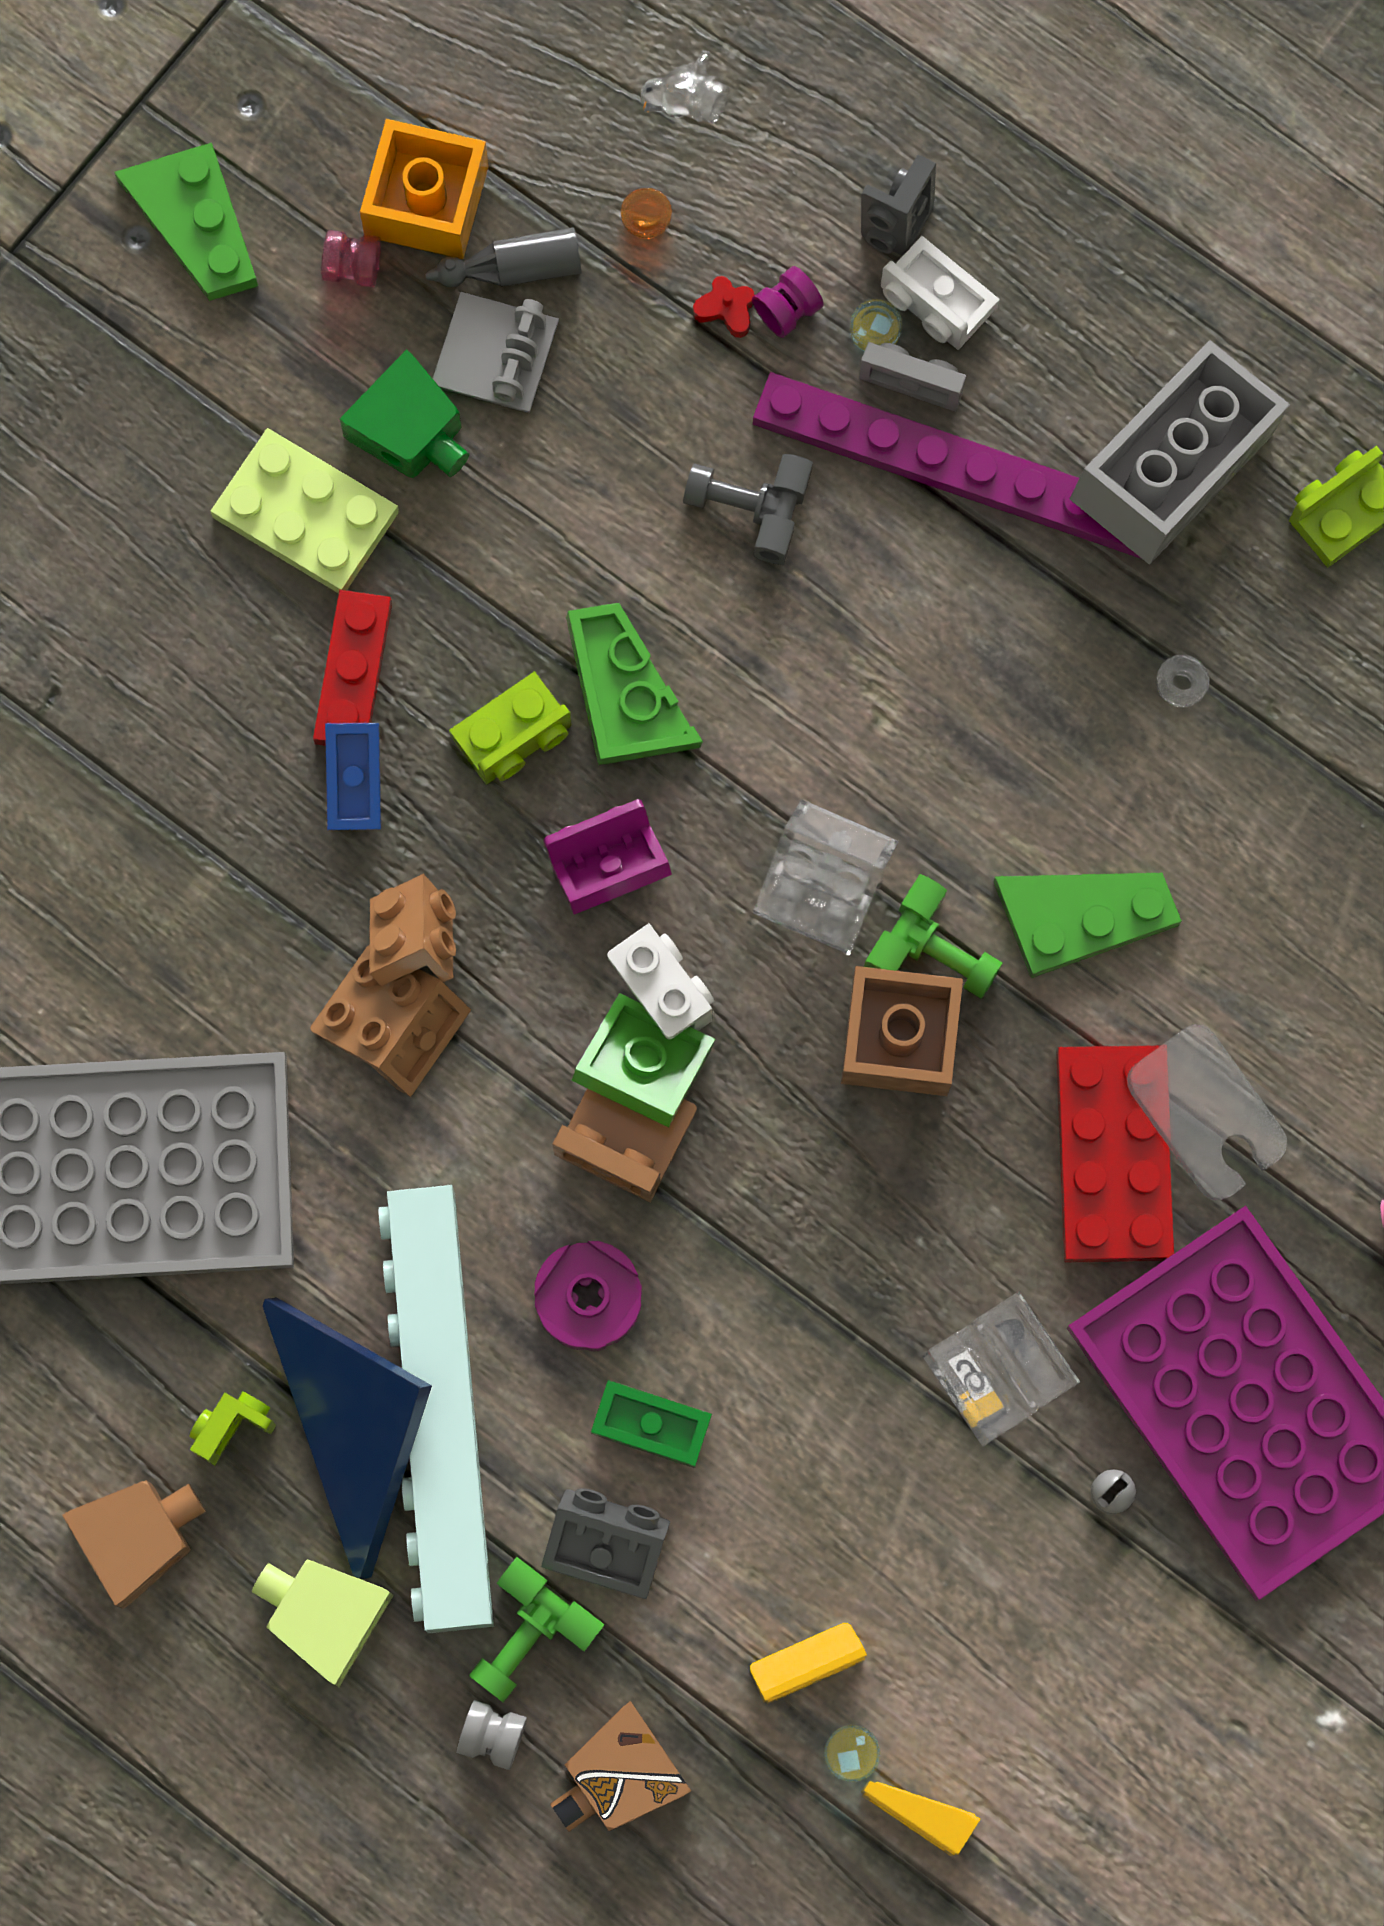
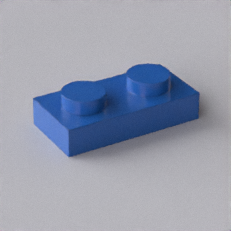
(353, 776)

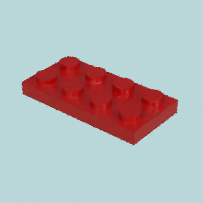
(1110, 1161)

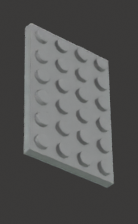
(145, 1168)

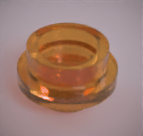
(646, 213)

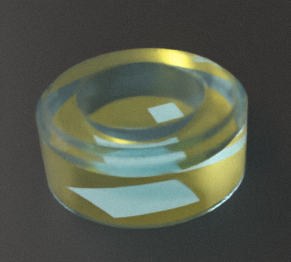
(875, 323)
(852, 1753)

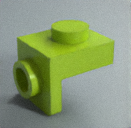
(216, 1428)

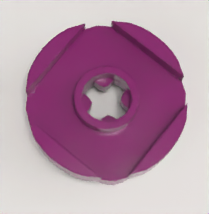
(583, 1264)

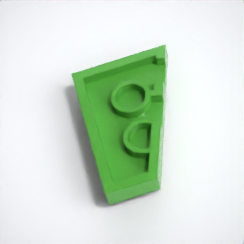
(194, 215)

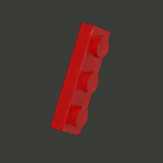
(353, 660)

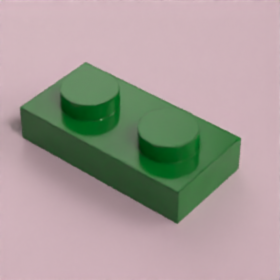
(651, 1423)

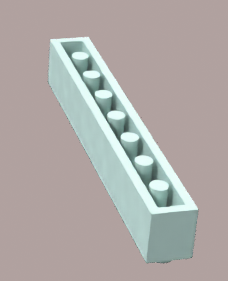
(445, 1455)

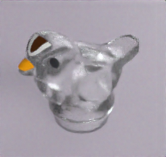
(687, 92)

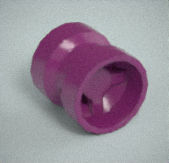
(787, 301)

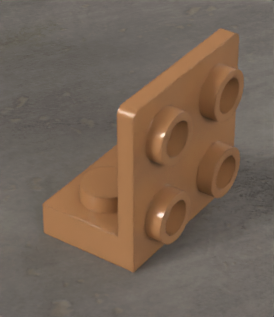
(394, 1025)
(621, 1143)

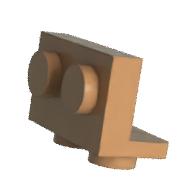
(411, 930)

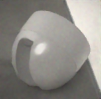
(1123, 1499)

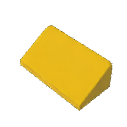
(807, 1662)

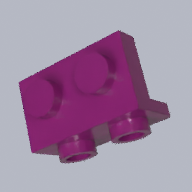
(606, 856)

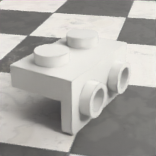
(938, 293)
(660, 983)

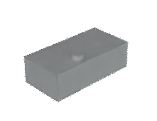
(1179, 452)

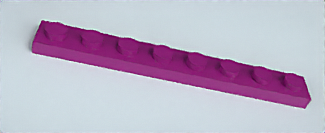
(927, 456)

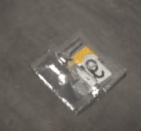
(1001, 1369)

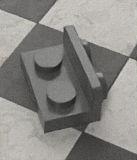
(896, 219)
(606, 1542)

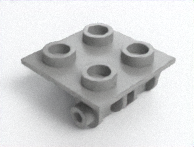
(496, 351)

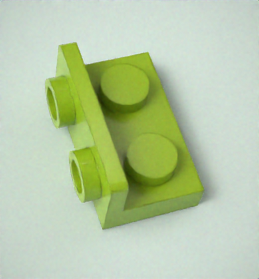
(1344, 509)
(511, 729)

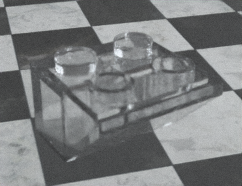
(825, 876)

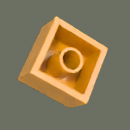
(424, 188)

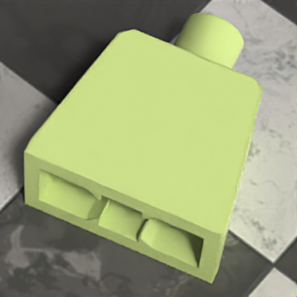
(322, 1614)

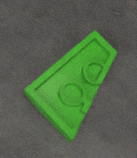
(622, 691)
(1083, 915)

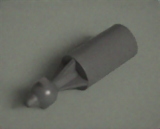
(514, 261)

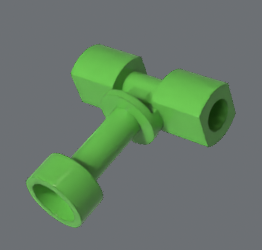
(916, 935)
(542, 1614)

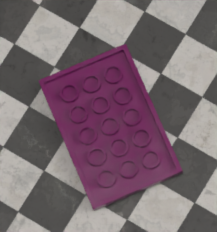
(1245, 1400)

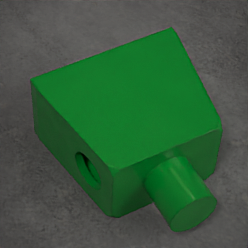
(406, 421)

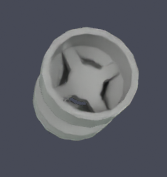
(491, 1735)

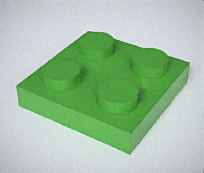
(639, 1065)

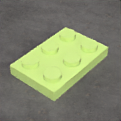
(304, 511)

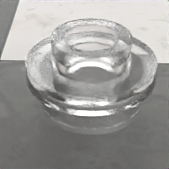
(1188, 667)

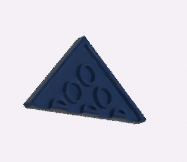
(357, 1422)

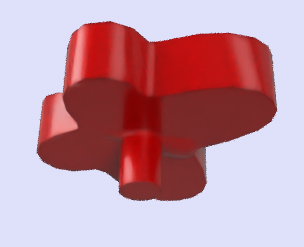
(727, 305)

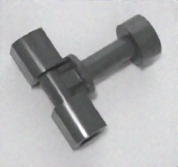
(771, 506)

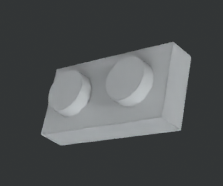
(928, 381)

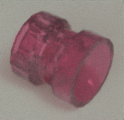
(351, 258)

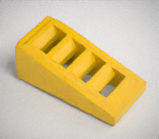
(934, 1821)

